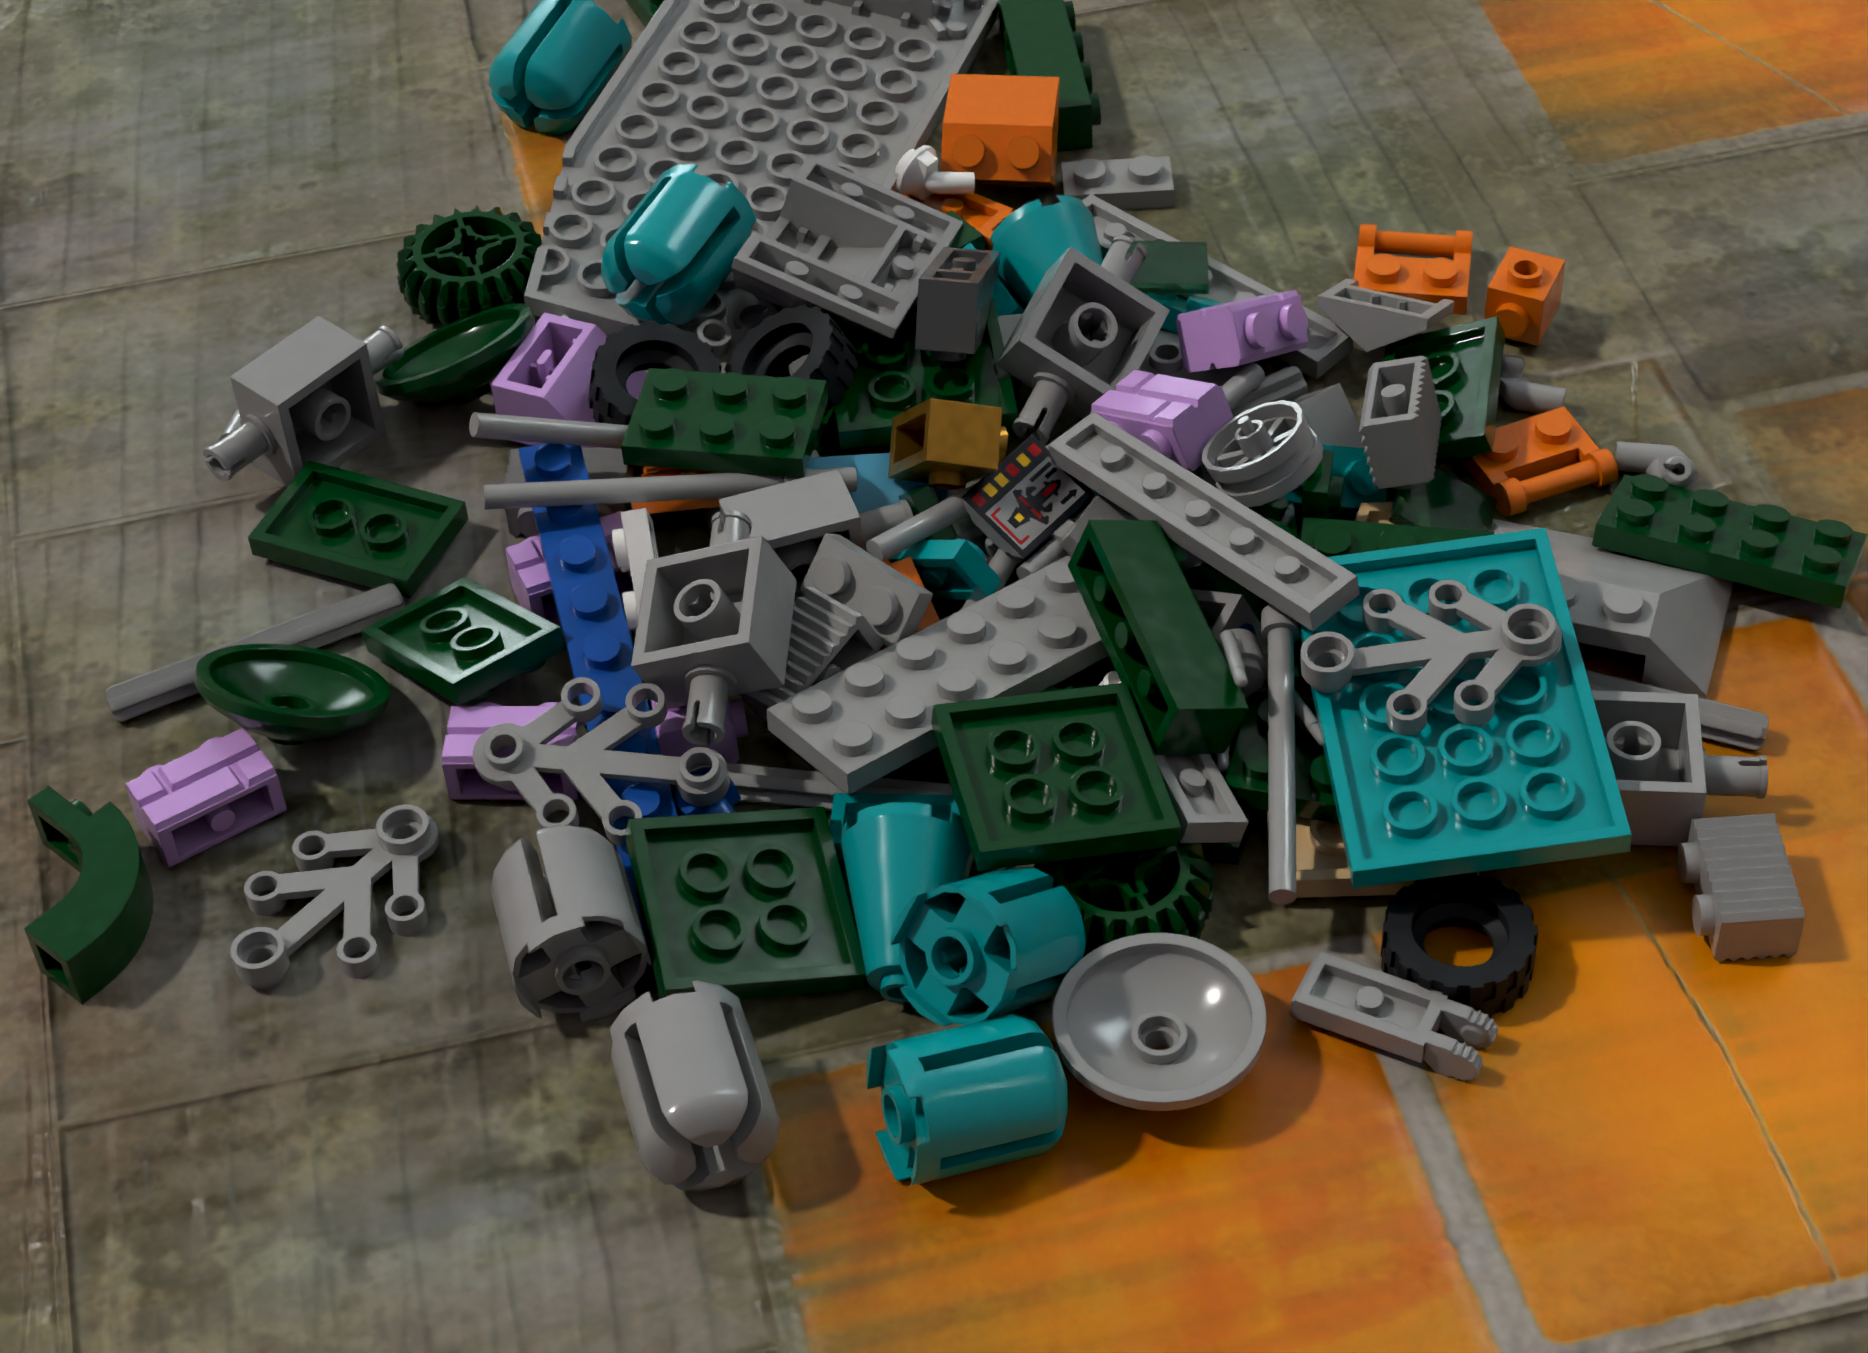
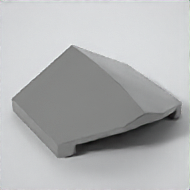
(1379, 317)

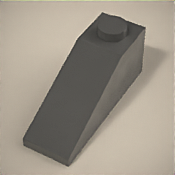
(955, 302)

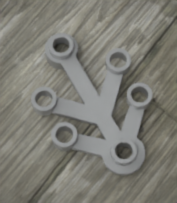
(1513, 638)
(592, 758)
(399, 842)

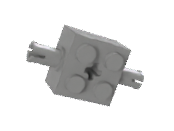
(1080, 335)
(306, 402)
(801, 511)
(715, 624)
(1663, 765)

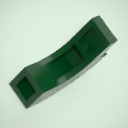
(109, 909)

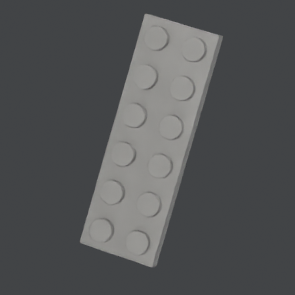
(882, 707)

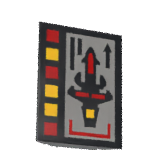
(1024, 499)

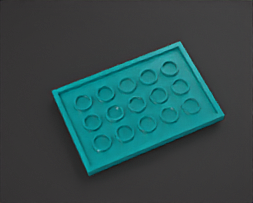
(1458, 794)

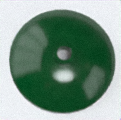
(457, 357)
(291, 691)

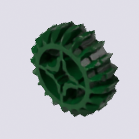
(466, 264)
(1138, 892)

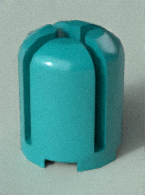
(557, 64)
(676, 246)
(987, 945)
(968, 1098)

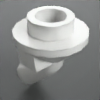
(920, 176)

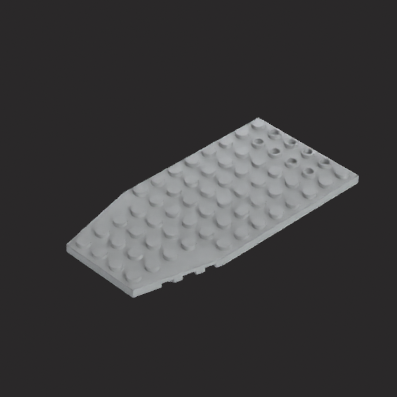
(747, 101)

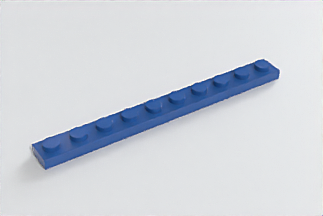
(593, 620)

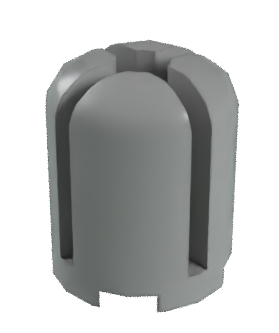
(567, 919)
(694, 1087)

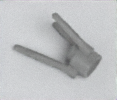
(1249, 671)

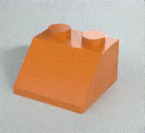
(1002, 129)

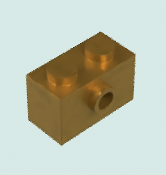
(946, 443)

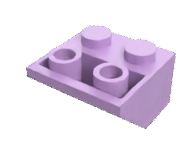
(553, 372)

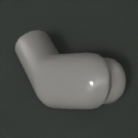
(1523, 395)
(1657, 460)

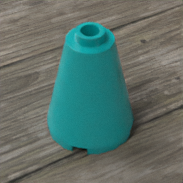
(1037, 237)
(888, 861)

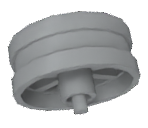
(1263, 453)

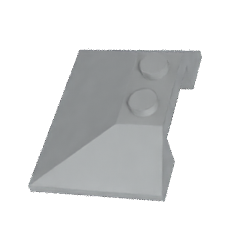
(844, 249)
(1641, 608)

